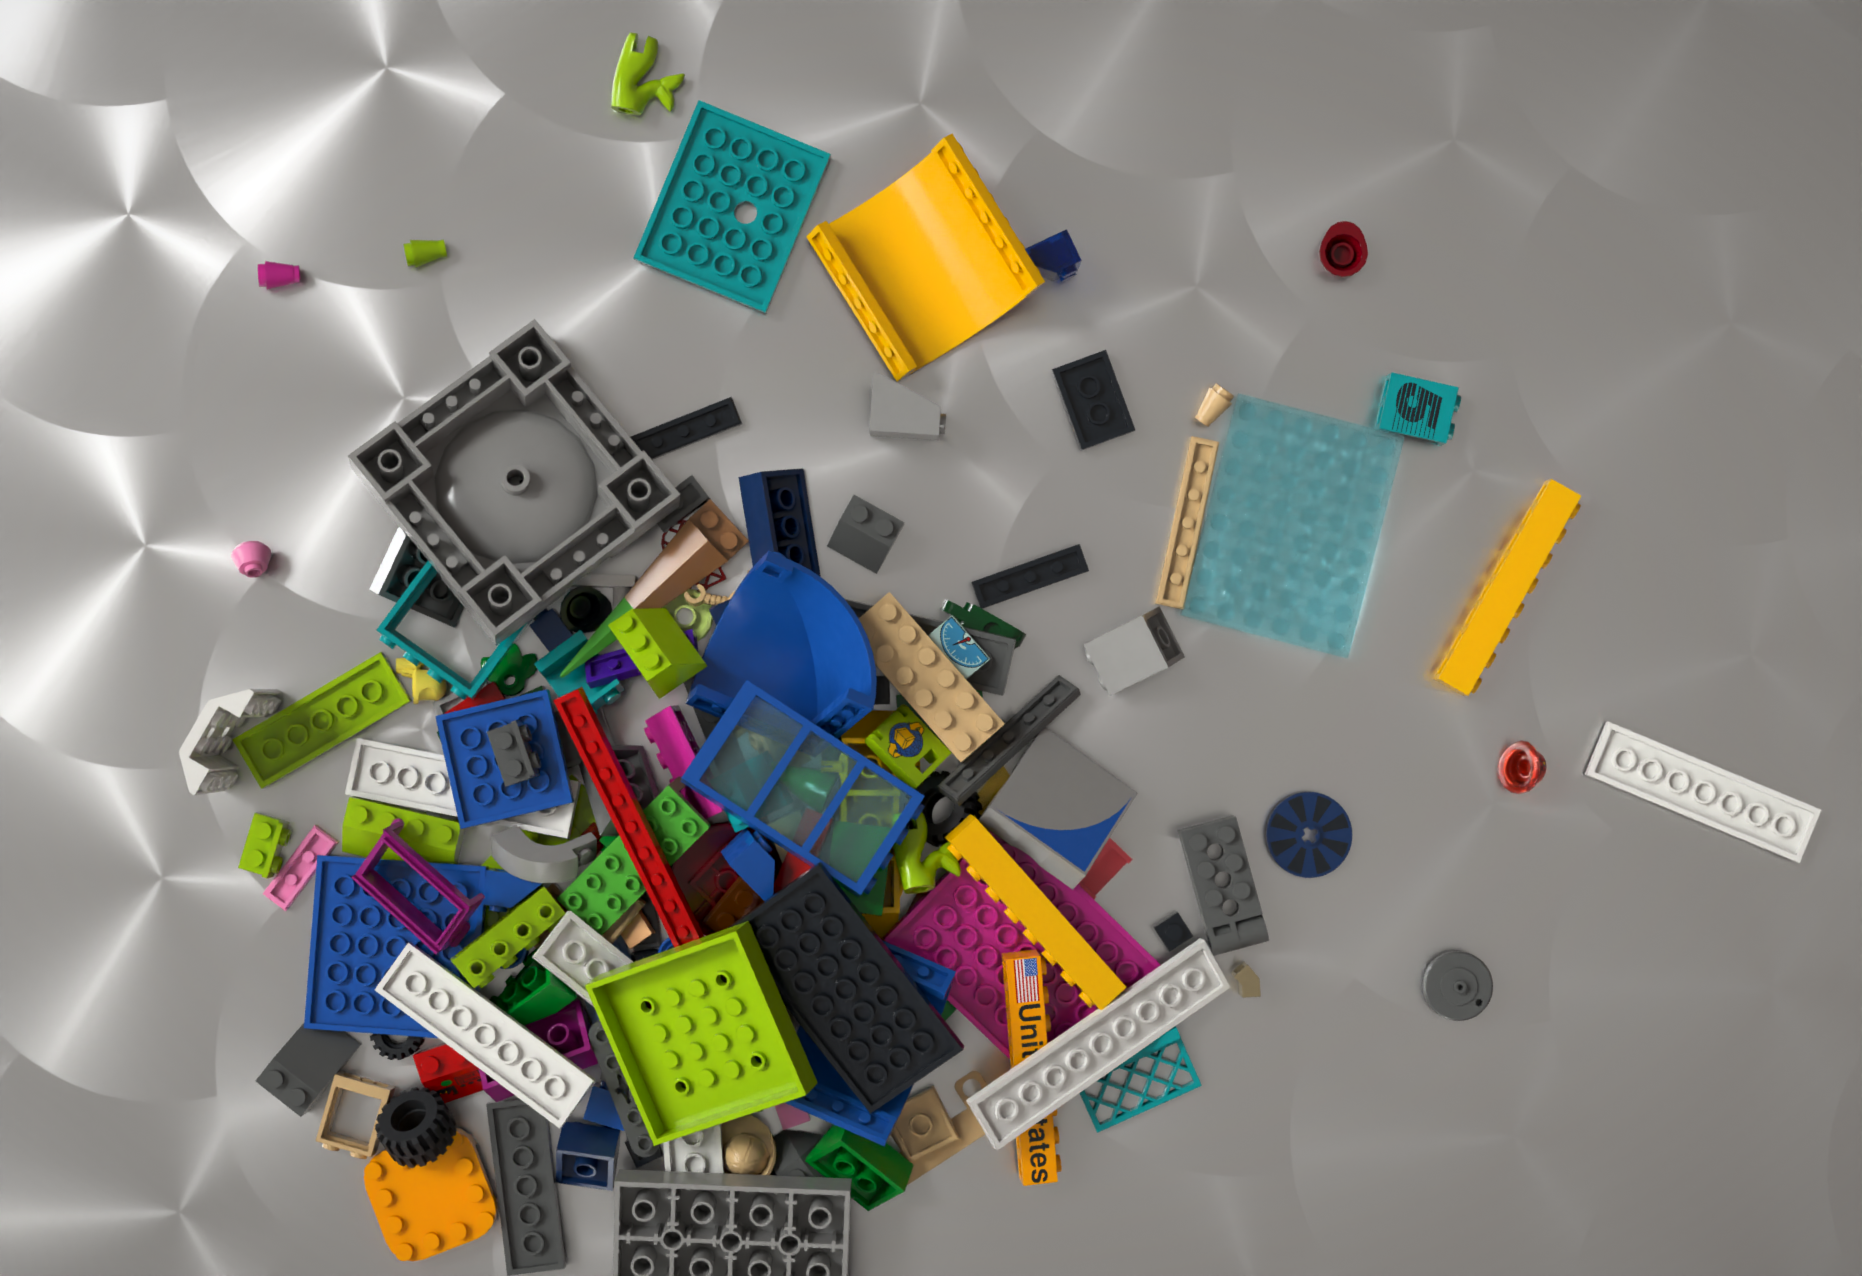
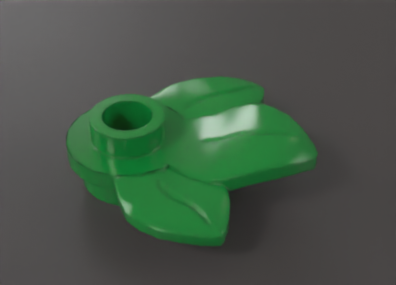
(513, 666)

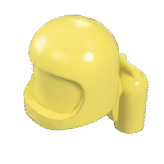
(423, 685)

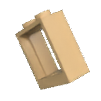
(360, 1085)

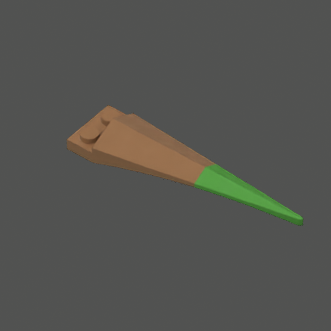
(692, 554)

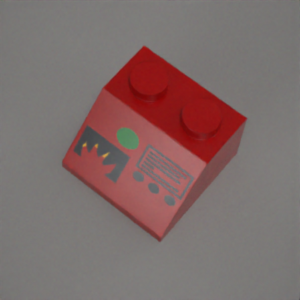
(447, 1072)

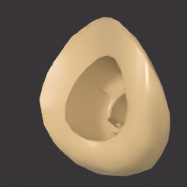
(748, 1146)

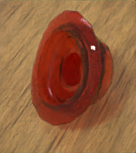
(1521, 767)

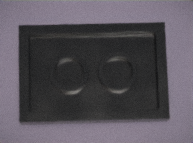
(1093, 400)

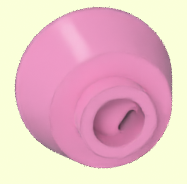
(251, 558)

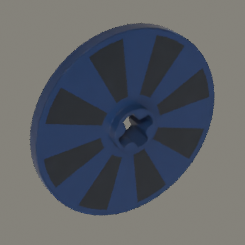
(1287, 828)

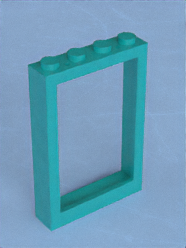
(416, 655)

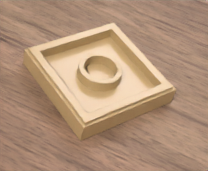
(923, 1125)

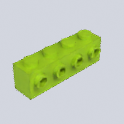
(507, 937)

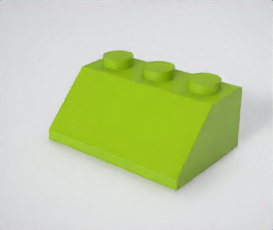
(657, 648)

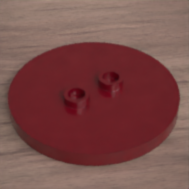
(706, 873)

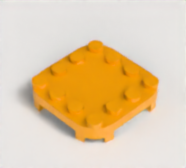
(434, 1204)

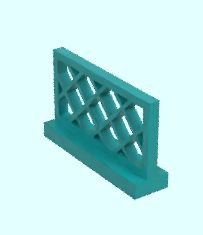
(1167, 1039)

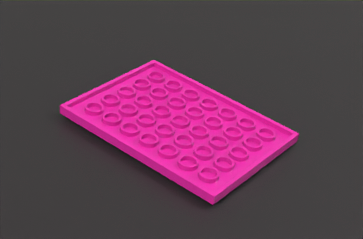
(969, 932)

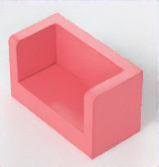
(1104, 868)

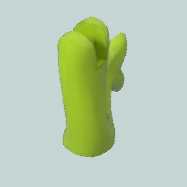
(631, 68)
(918, 875)

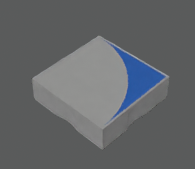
(1058, 808)

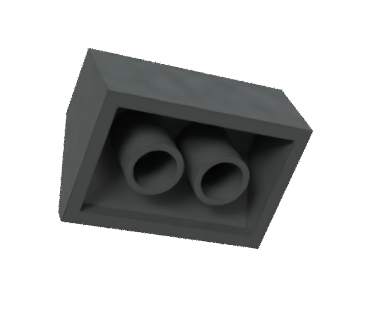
(638, 772)

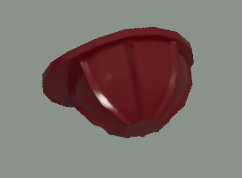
(1343, 249)

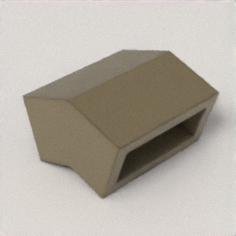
(1247, 981)

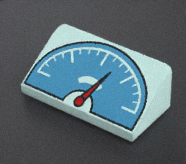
(959, 647)

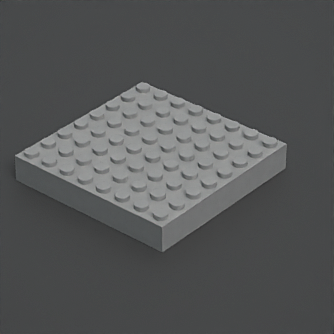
(730, 1224)

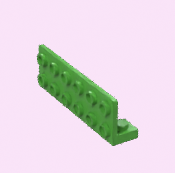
(611, 880)

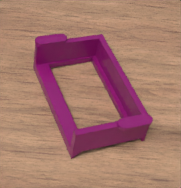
(403, 909)

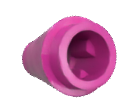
(277, 274)

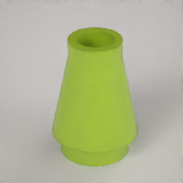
(424, 251)

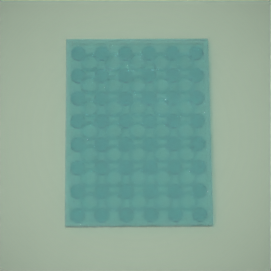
(1292, 525)

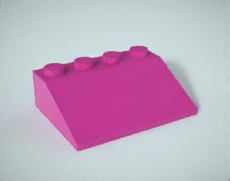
(677, 752)

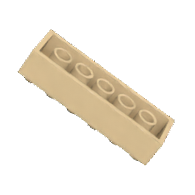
(928, 679)

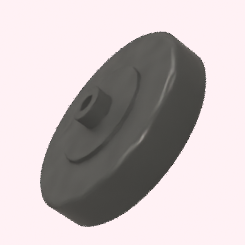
(1457, 985)

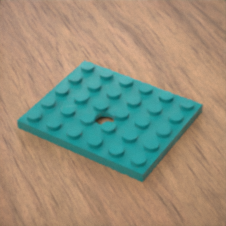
(714, 171)

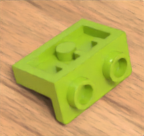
(264, 845)

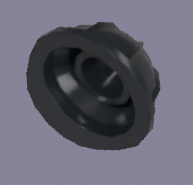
(584, 609)

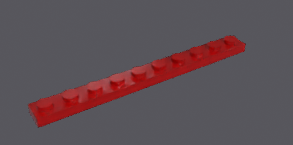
(628, 817)

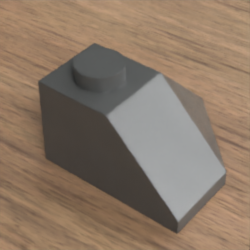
(791, 1153)

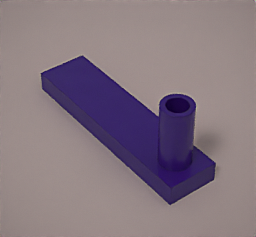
(617, 664)

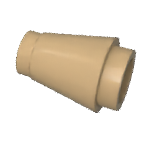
(1214, 404)

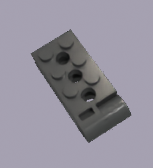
(1245, 924)

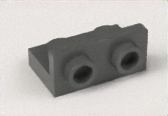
(514, 752)

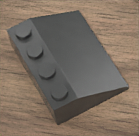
(398, 571)

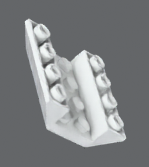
(200, 753)

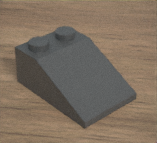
(307, 1066)

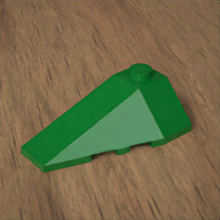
(533, 993)

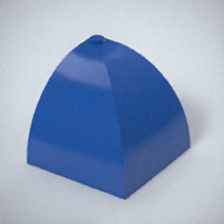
(793, 642)

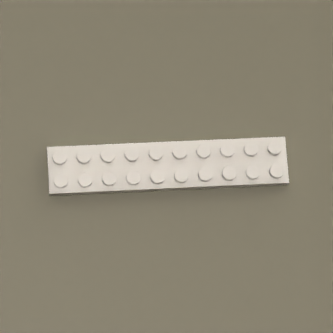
(1098, 1044)

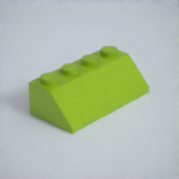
(430, 836)

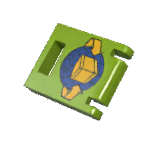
(903, 742)

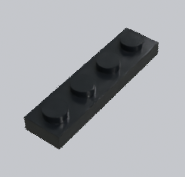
(1030, 576)

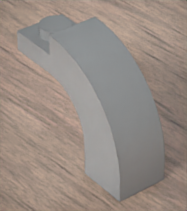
(542, 862)

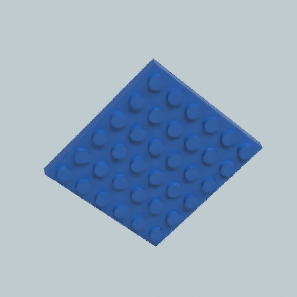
(360, 940)

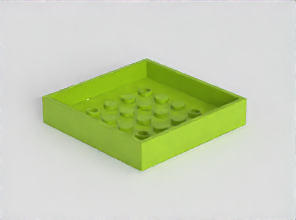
(701, 1034)

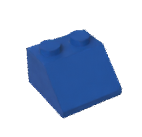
(752, 861)

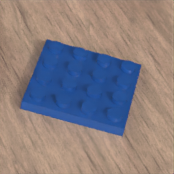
(473, 769)

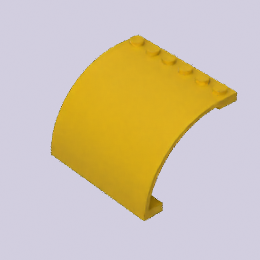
(927, 260)

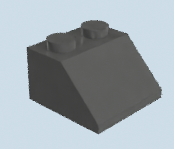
(865, 534)

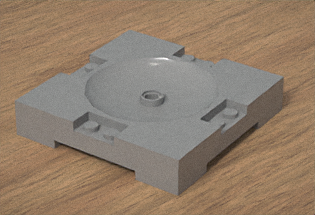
(503, 544)

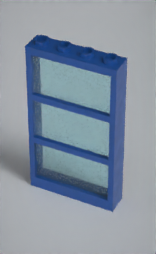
(803, 789)

